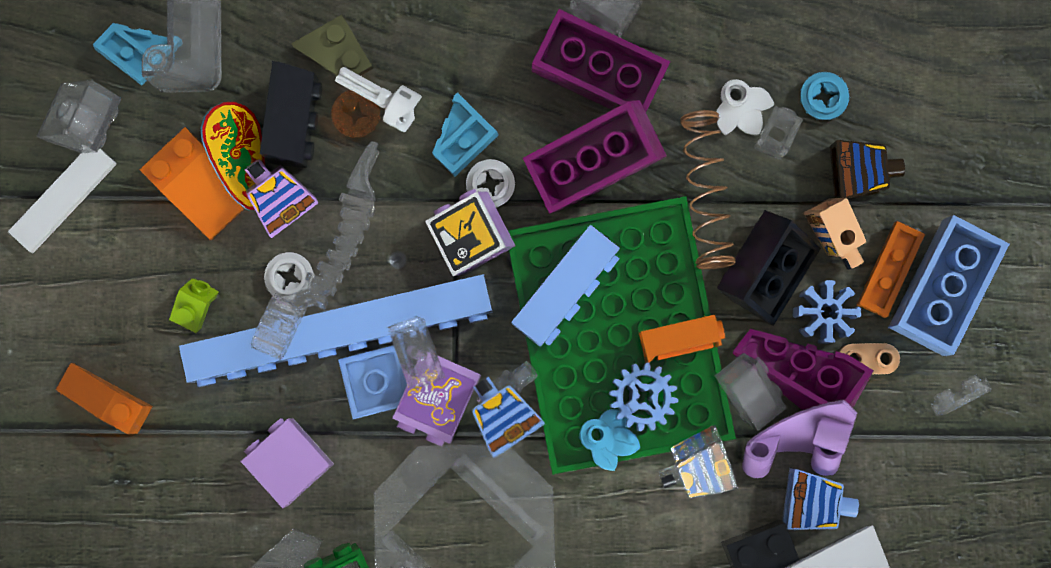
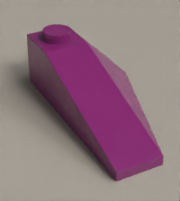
(804, 372)

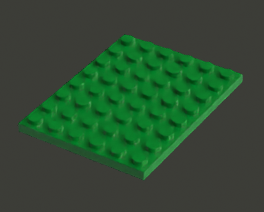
(645, 290)

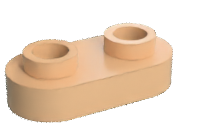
(870, 354)

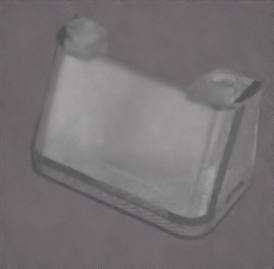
(192, 49)

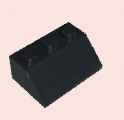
(290, 115)
(769, 267)

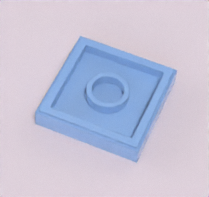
(373, 381)

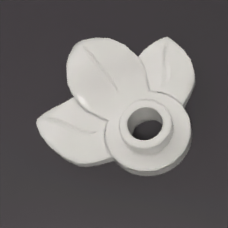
(744, 112)

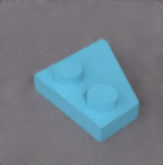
(126, 48)
(462, 137)

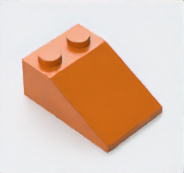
(191, 184)

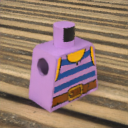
(277, 197)

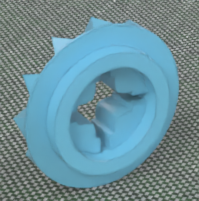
(832, 85)

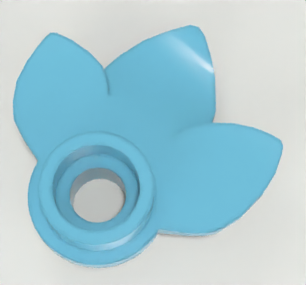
(613, 442)

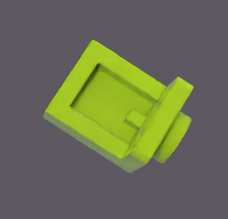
(192, 304)

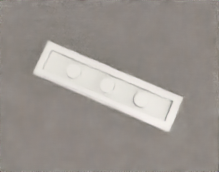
(61, 199)

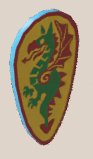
(232, 144)

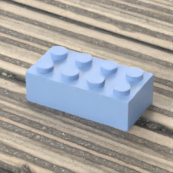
(948, 285)

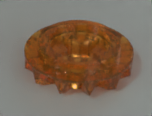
(344, 123)

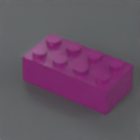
(598, 63)
(594, 156)

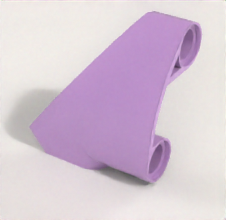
(817, 430)

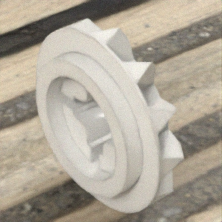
(498, 171)
(284, 263)

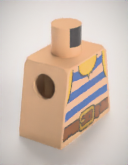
(835, 220)

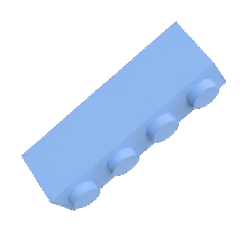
(565, 286)

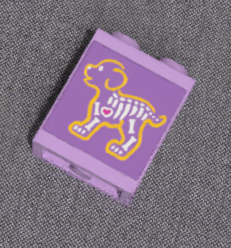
(439, 405)

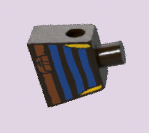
(862, 169)

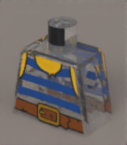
(700, 465)

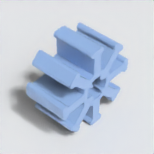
(827, 324)

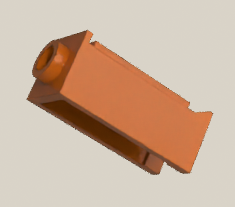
(681, 338)

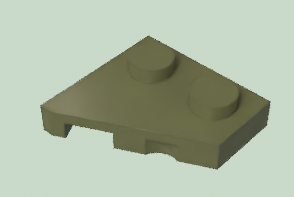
(334, 47)

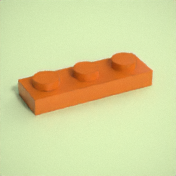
(890, 269)

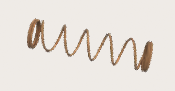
(708, 262)

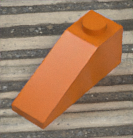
(104, 399)

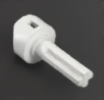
(397, 105)

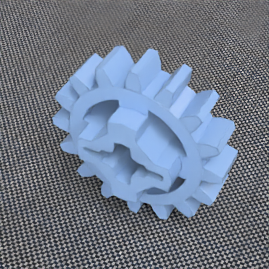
(653, 409)

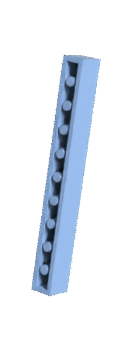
(338, 329)

